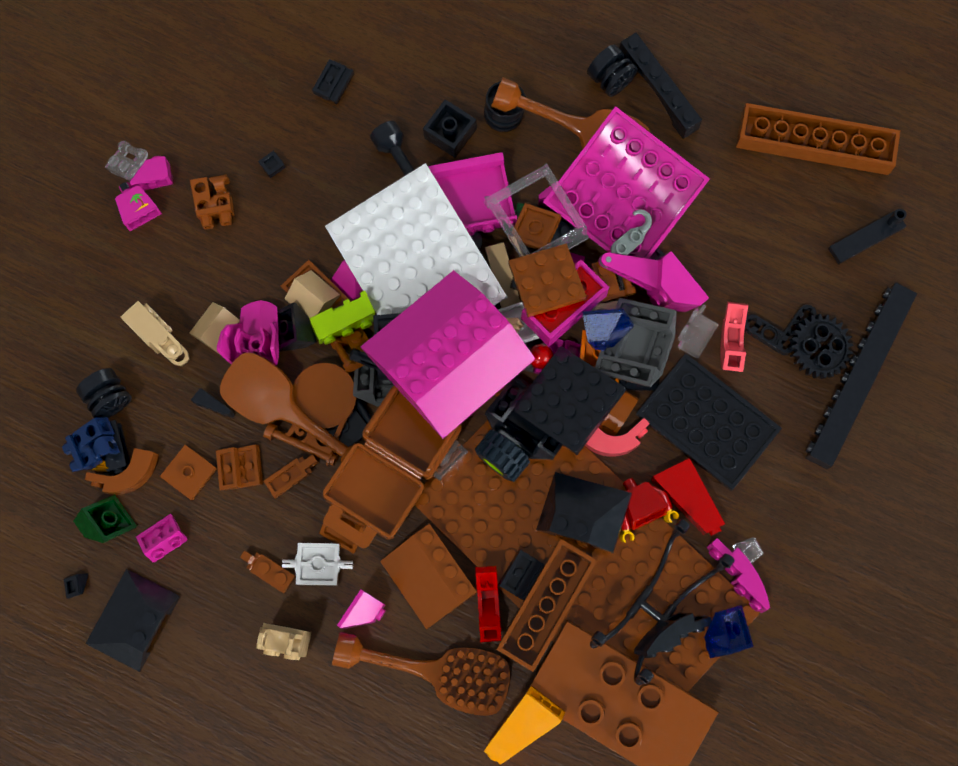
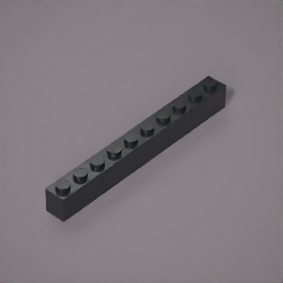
(861, 375)

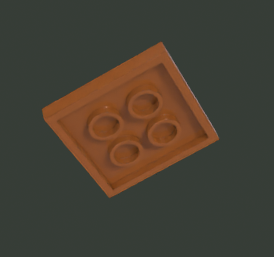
(547, 280)

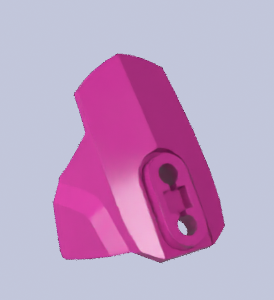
(256, 328)

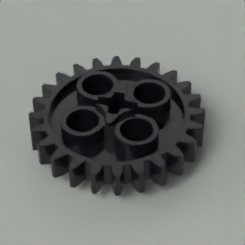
(833, 359)

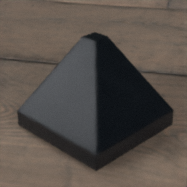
(75, 585)

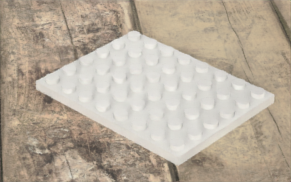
(408, 243)

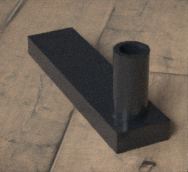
(868, 236)

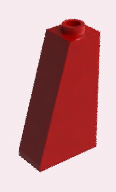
(690, 496)

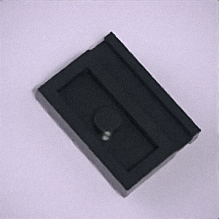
(333, 81)
(521, 574)

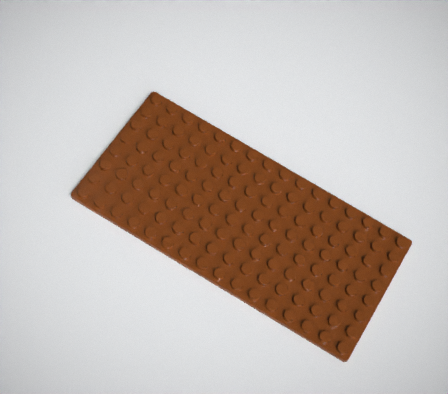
(496, 517)

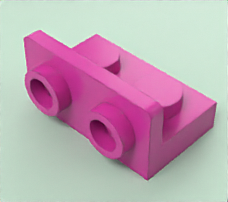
(161, 538)

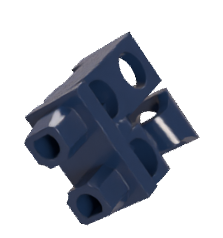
(90, 444)

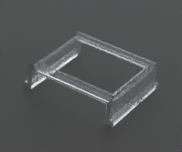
(572, 238)

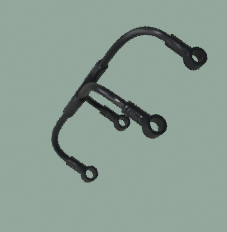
(599, 638)

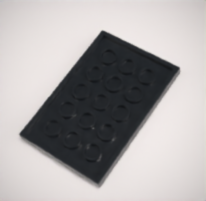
(708, 422)

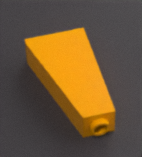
(524, 725)

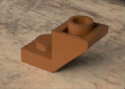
(618, 414)

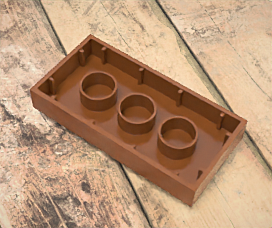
(598, 692)

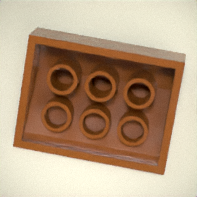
(428, 576)

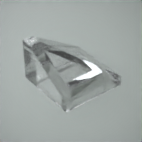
(750, 549)

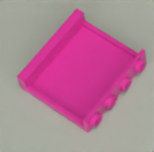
(468, 183)

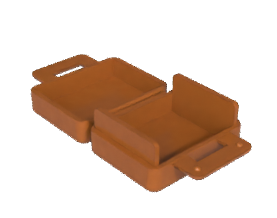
(382, 477)

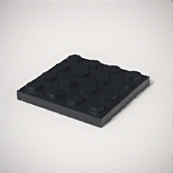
(569, 400)

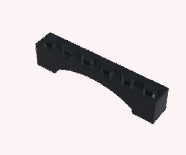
(680, 111)

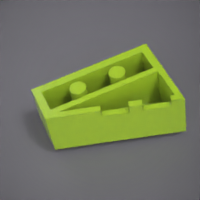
(343, 319)

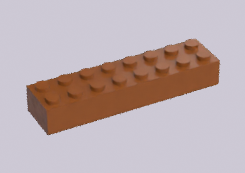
(818, 139)

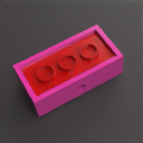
(554, 323)

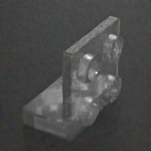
(697, 335)

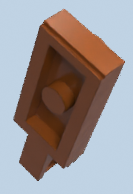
(290, 475)
(268, 571)

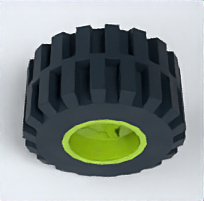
(502, 455)

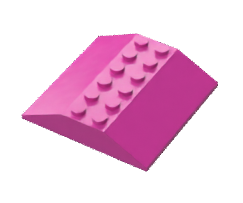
(625, 172)
(449, 352)

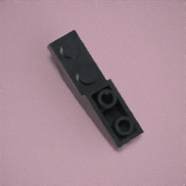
(668, 633)

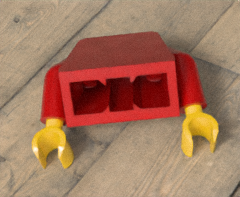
(645, 506)

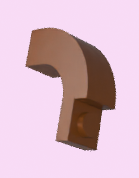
(133, 477)

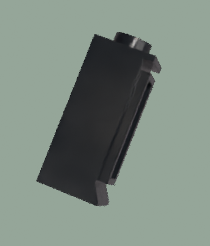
(117, 462)

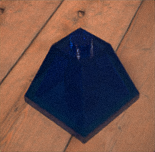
(606, 327)
(728, 633)

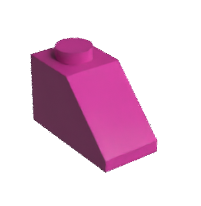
(153, 174)

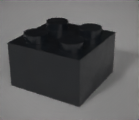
(449, 128)

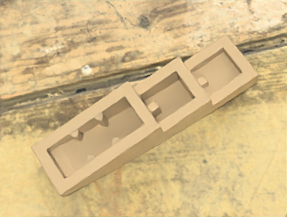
(499, 266)

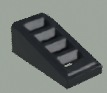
(207, 401)

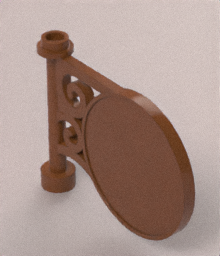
(326, 398)

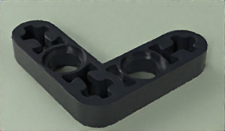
(779, 336)

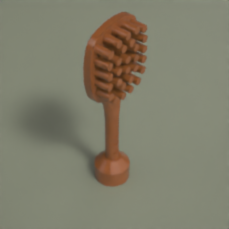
(509, 96)
(265, 394)
(462, 678)

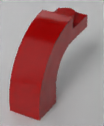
(488, 604)

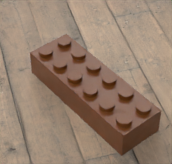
(546, 605)

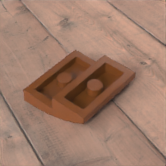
(239, 467)

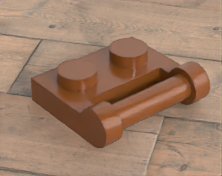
(610, 279)
(354, 340)

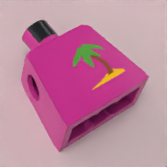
(135, 206)

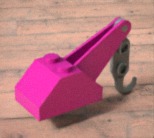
(664, 279)

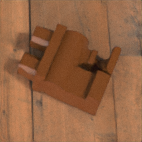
(215, 206)

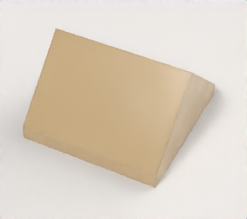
(311, 294)
(211, 324)

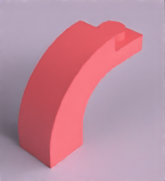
(732, 337)
(617, 445)

